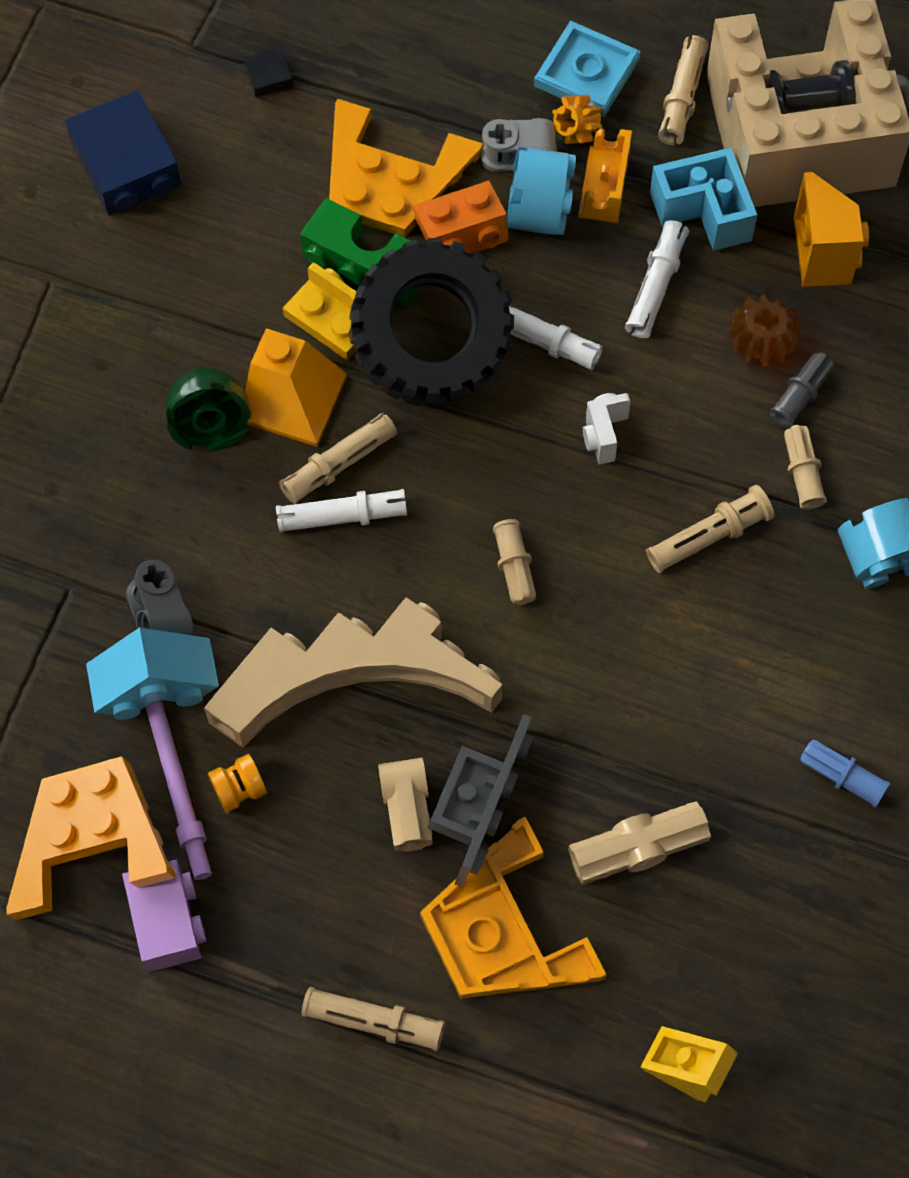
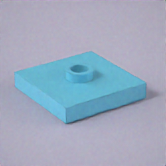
(587, 64)

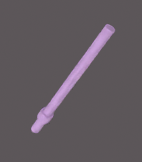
(190, 831)

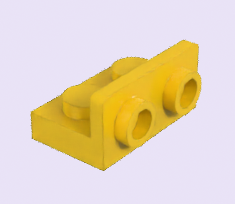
(324, 309)

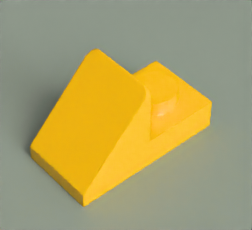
(689, 1062)

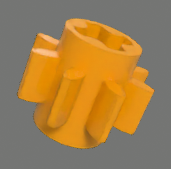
(577, 119)

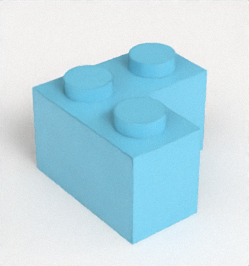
(709, 189)
(149, 669)

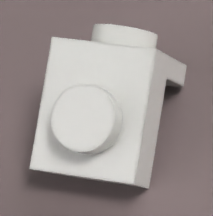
(599, 429)

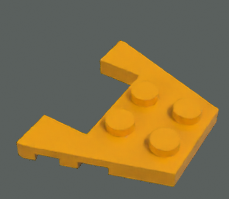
(384, 184)
(84, 816)
(486, 936)

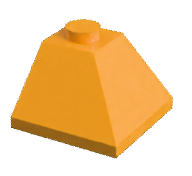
(292, 388)

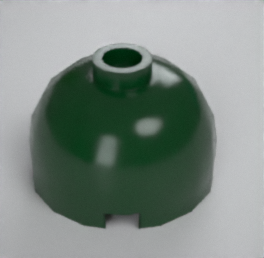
(206, 409)

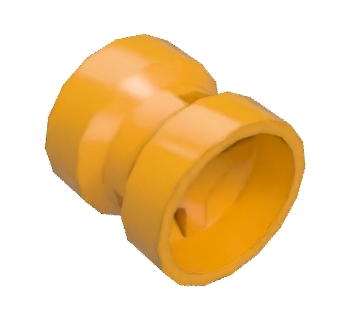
(227, 786)

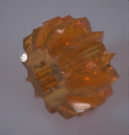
(750, 325)

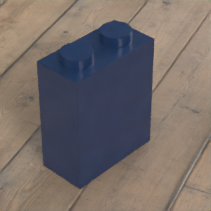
(123, 152)

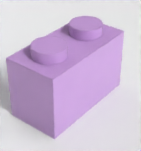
(164, 921)

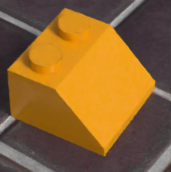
(827, 234)

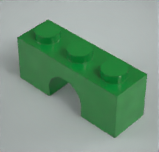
(332, 243)

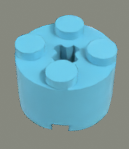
(540, 191)
(878, 543)

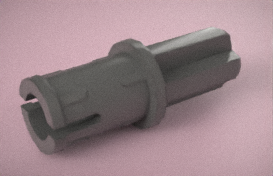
(802, 390)

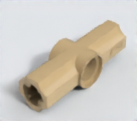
(639, 842)

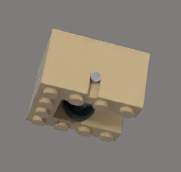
(811, 110)

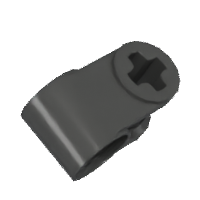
(157, 599)

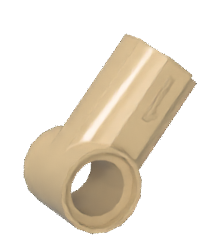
(405, 794)

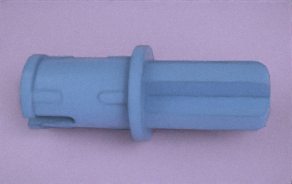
(844, 772)

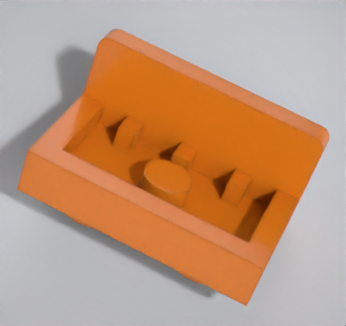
(465, 216)

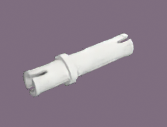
(662, 265)
(555, 339)
(342, 510)

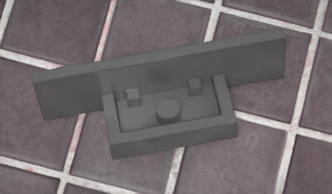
(471, 796)

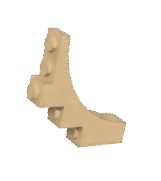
(344, 654)

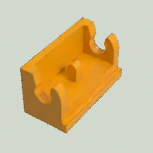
(605, 177)

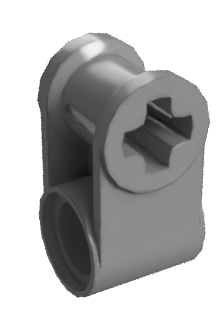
(532, 133)

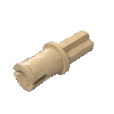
(804, 467)
(514, 561)

